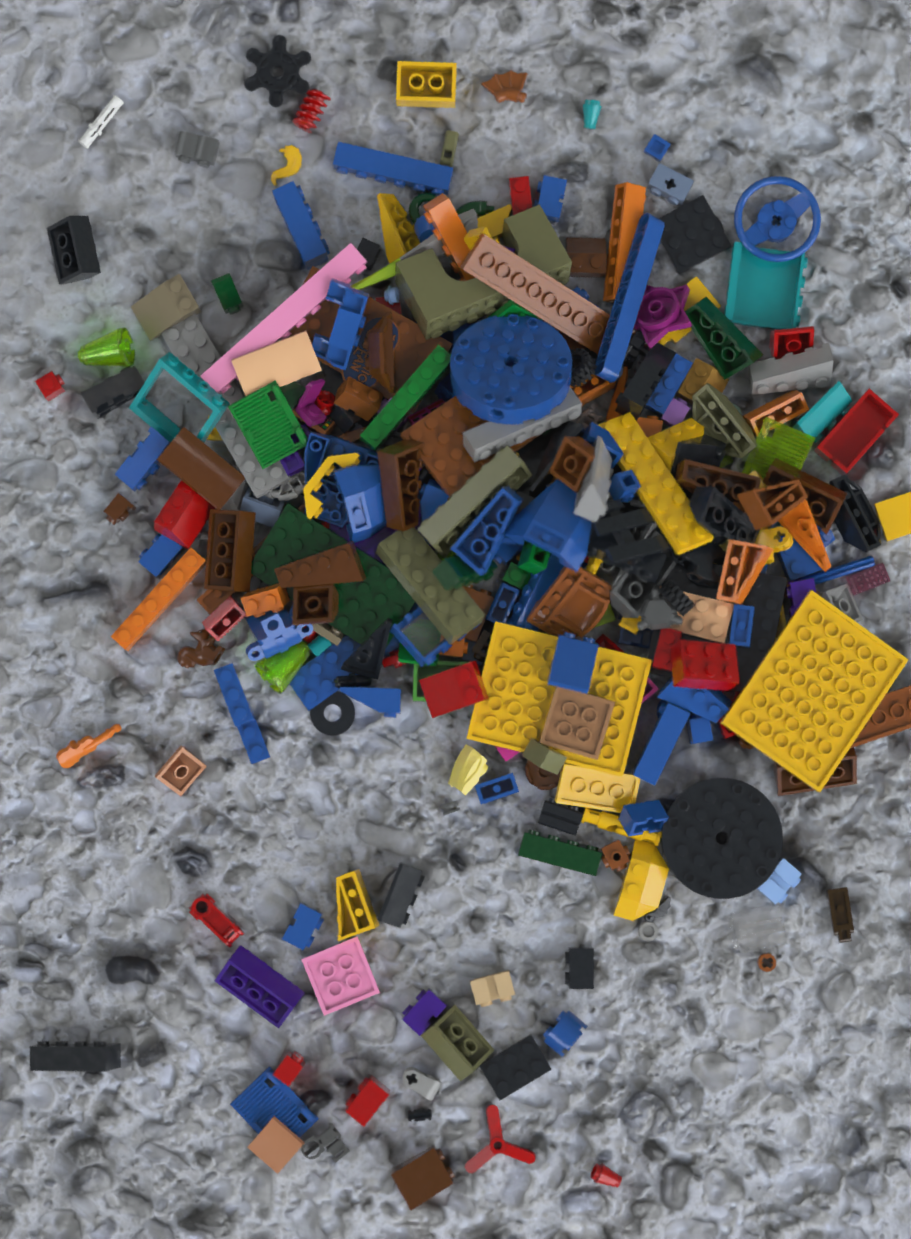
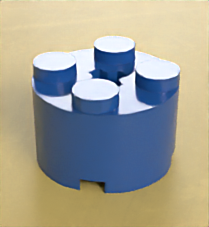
(564, 1033)

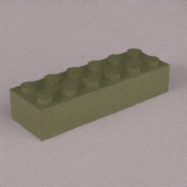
(466, 504)
(412, 564)

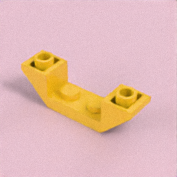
(312, 503)

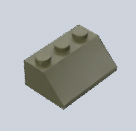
(457, 1043)

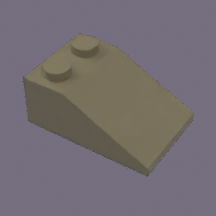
(165, 307)

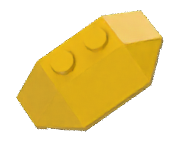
(642, 882)

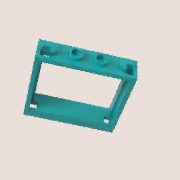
(193, 383)

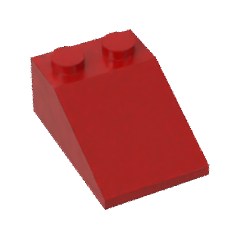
(453, 689)

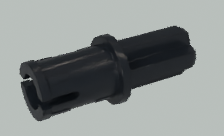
(352, 680)

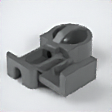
(329, 1140)

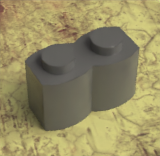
(196, 148)

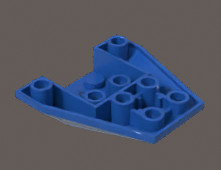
(317, 450)
(362, 500)
(553, 525)

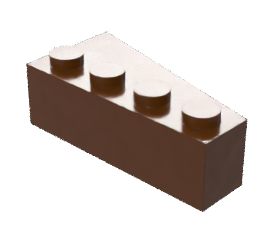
(330, 566)

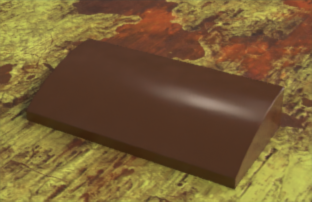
(201, 468)

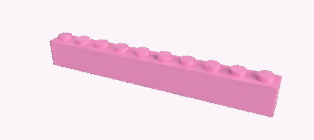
(287, 315)

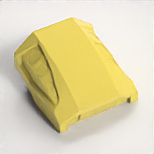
(467, 769)

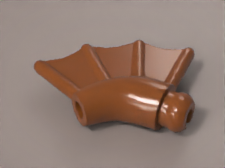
(507, 86)

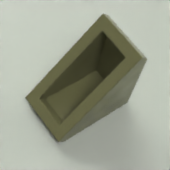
(544, 756)

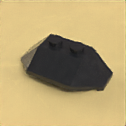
(856, 517)

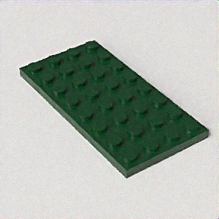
(361, 603)

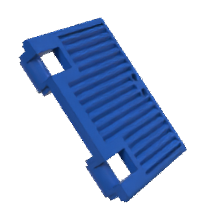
(261, 1103)

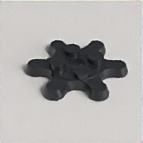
(267, 62)

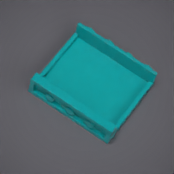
(764, 291)

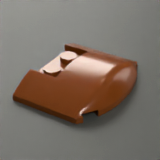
(571, 603)

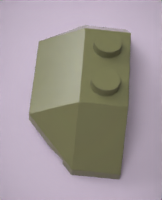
(723, 421)

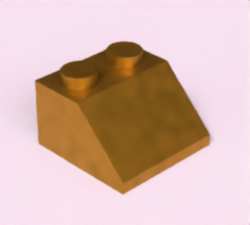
(699, 376)

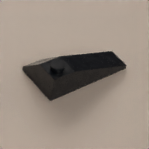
(721, 516)

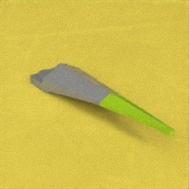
(468, 219)

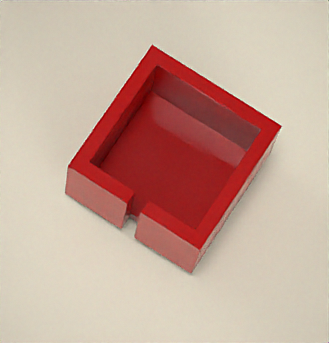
(367, 1100)

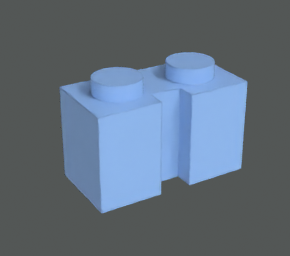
(780, 881)

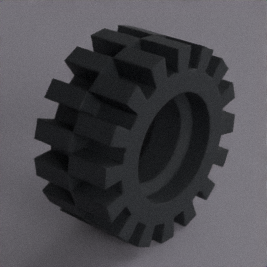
(586, 368)
(676, 597)

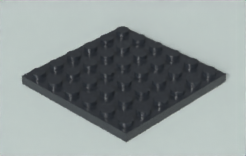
(767, 599)

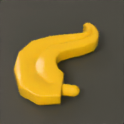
(294, 163)

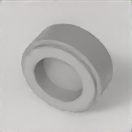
(648, 931)

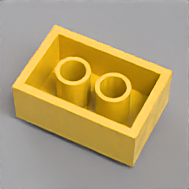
(426, 84)

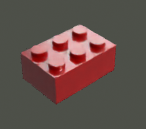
(704, 665)

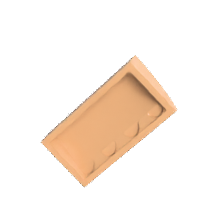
(281, 361)

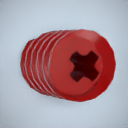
(310, 110)

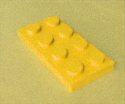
(596, 789)

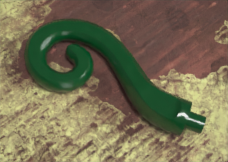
(480, 207)

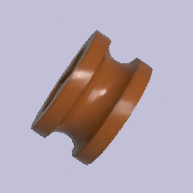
(767, 956)

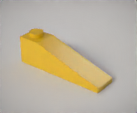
(396, 229)

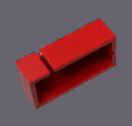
(856, 432)

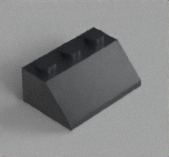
(73, 249)
(401, 895)

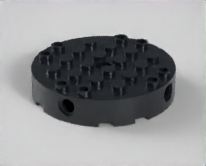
(750, 830)

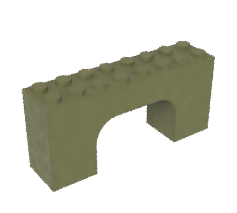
(446, 304)

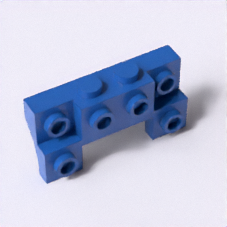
(349, 319)

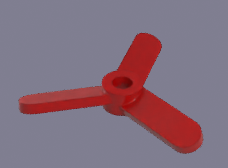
(496, 1136)

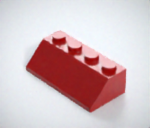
(183, 515)

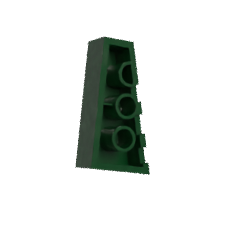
(721, 338)

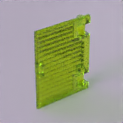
(785, 444)

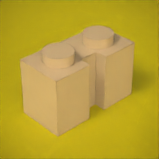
(492, 988)

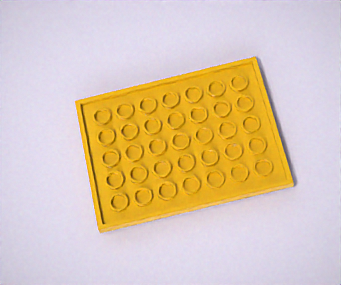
(814, 691)
(520, 695)

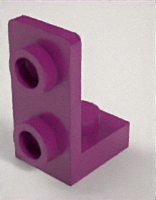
(306, 408)

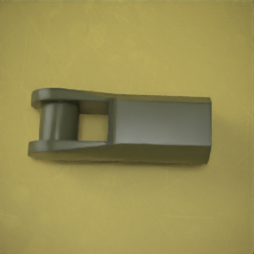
(449, 146)

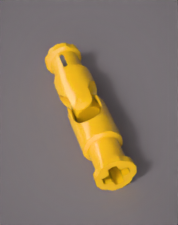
(611, 823)

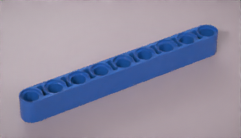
(629, 297)

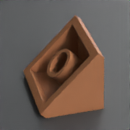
(180, 770)

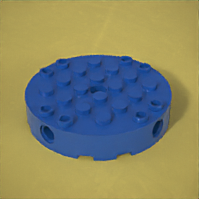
(511, 369)

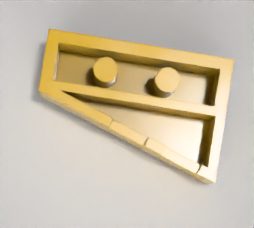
(667, 440)
(354, 906)

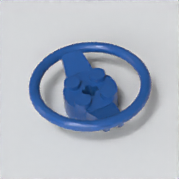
(785, 212)

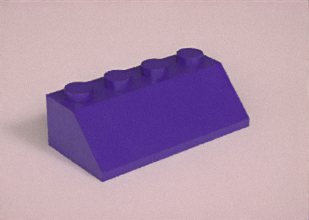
(259, 986)

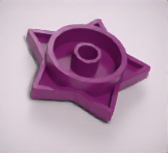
(662, 312)

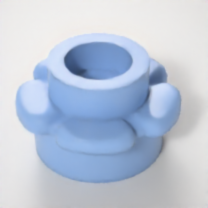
(392, 295)

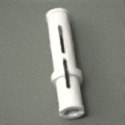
(95, 128)

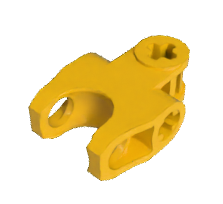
(771, 538)

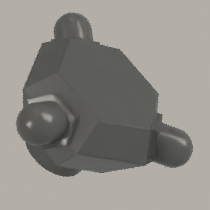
(658, 613)

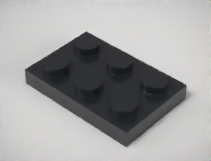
(515, 1067)

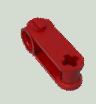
(216, 920)

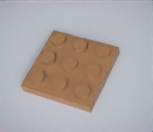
(577, 722)

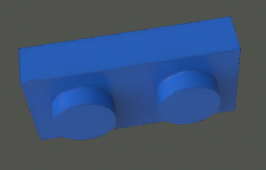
(742, 625)

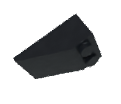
(701, 450)

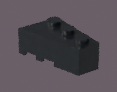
(113, 391)

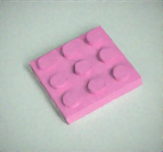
(340, 975)

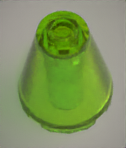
(109, 350)
(283, 667)

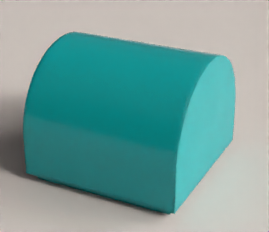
(319, 645)

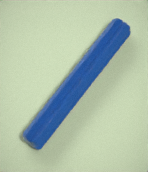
(842, 570)

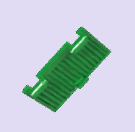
(268, 425)

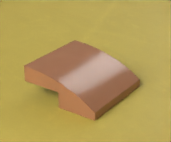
(276, 1144)

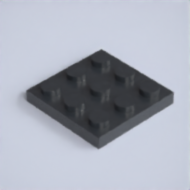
(692, 235)

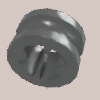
(450, 808)

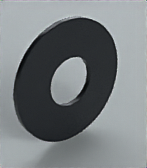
(341, 725)

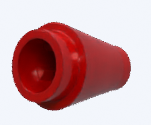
(604, 1175)

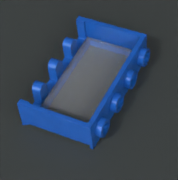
(421, 637)

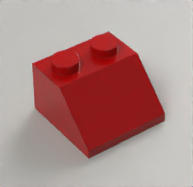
(790, 340)

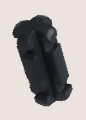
(419, 1115)

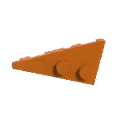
(804, 530)

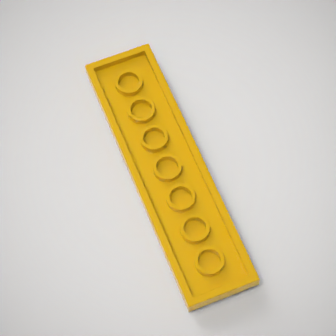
(658, 486)

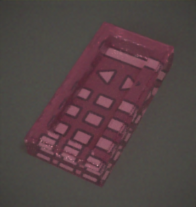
(867, 579)

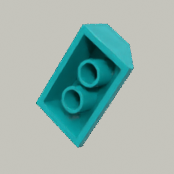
(824, 412)

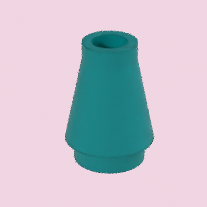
(591, 112)

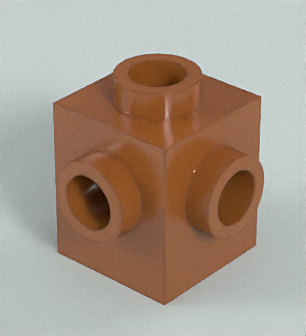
(608, 852)

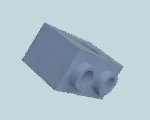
(662, 178)

